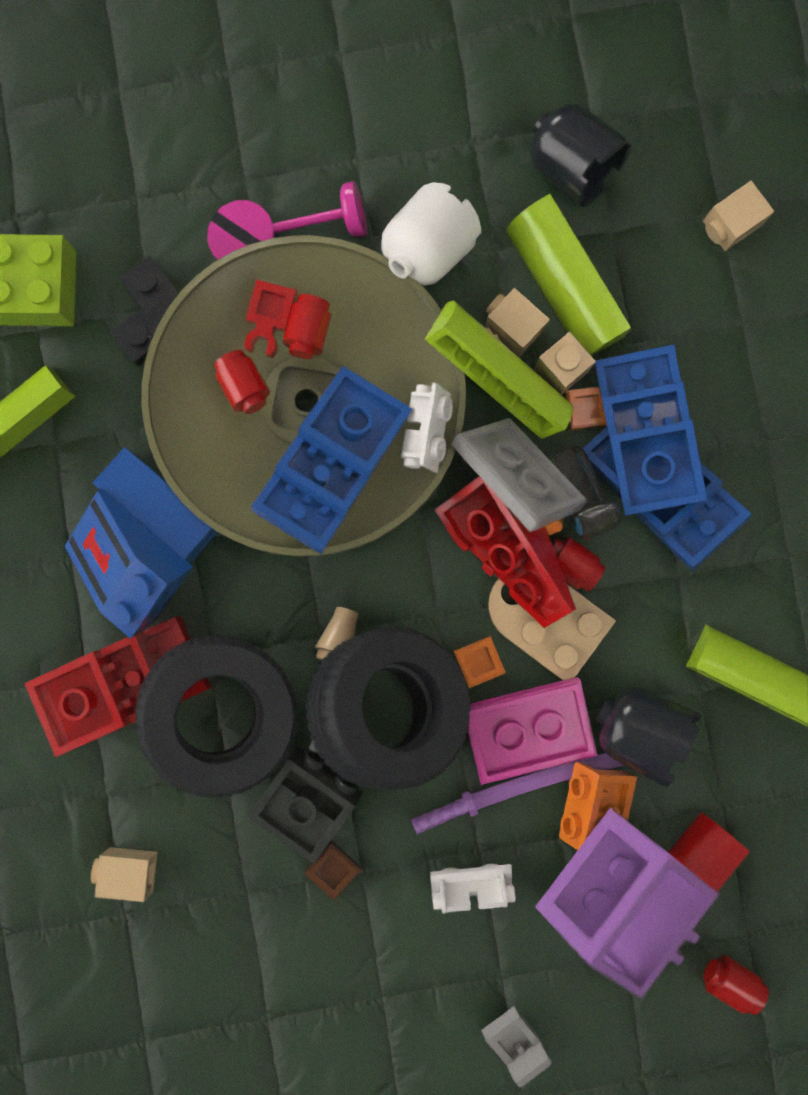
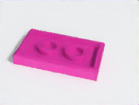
(530, 730)

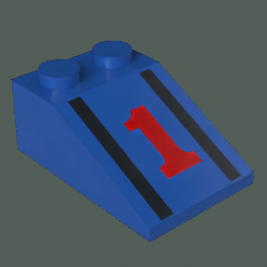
(124, 565)

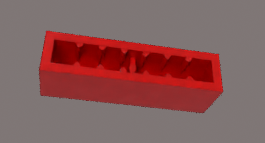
(709, 851)

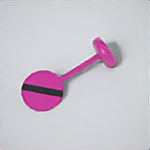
(247, 222)

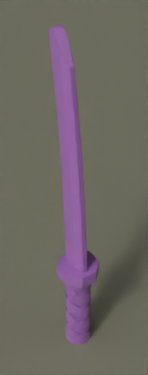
(472, 802)

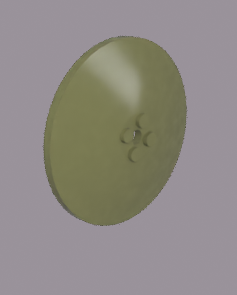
(225, 458)

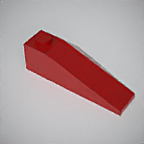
(508, 550)

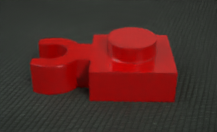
(269, 312)

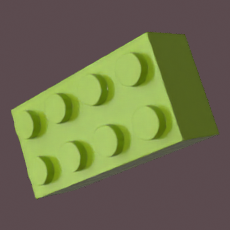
(37, 280)

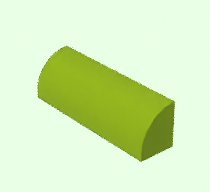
(567, 276)
(499, 371)
(31, 406)
(751, 673)

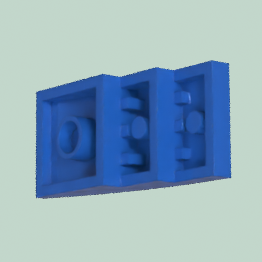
(650, 430)
(331, 459)
(688, 529)

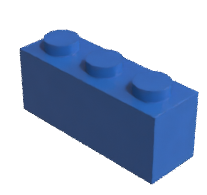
(154, 504)

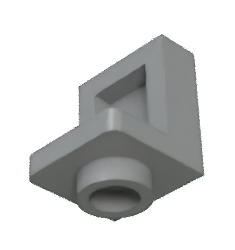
(517, 1046)

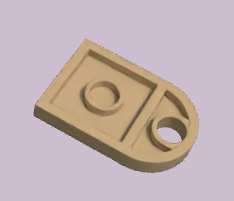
(560, 646)

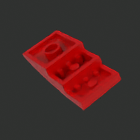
(102, 687)

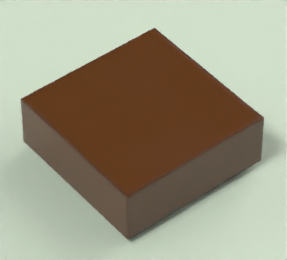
(333, 870)

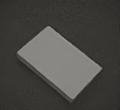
(519, 473)

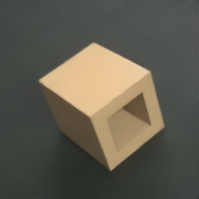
(737, 216)
(515, 321)
(564, 363)
(124, 874)

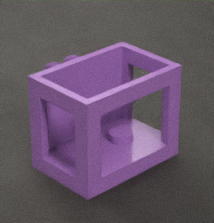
(626, 904)

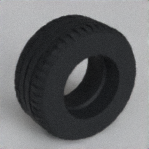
(438, 709)
(250, 759)

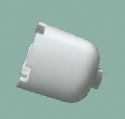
(430, 234)

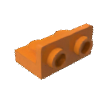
(589, 799)

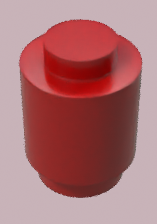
(307, 326)
(241, 382)
(578, 564)
(735, 985)

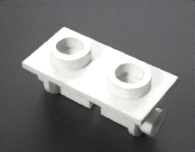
(427, 446)
(489, 883)

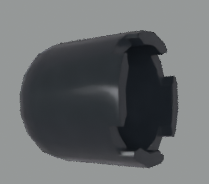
(577, 152)
(647, 732)

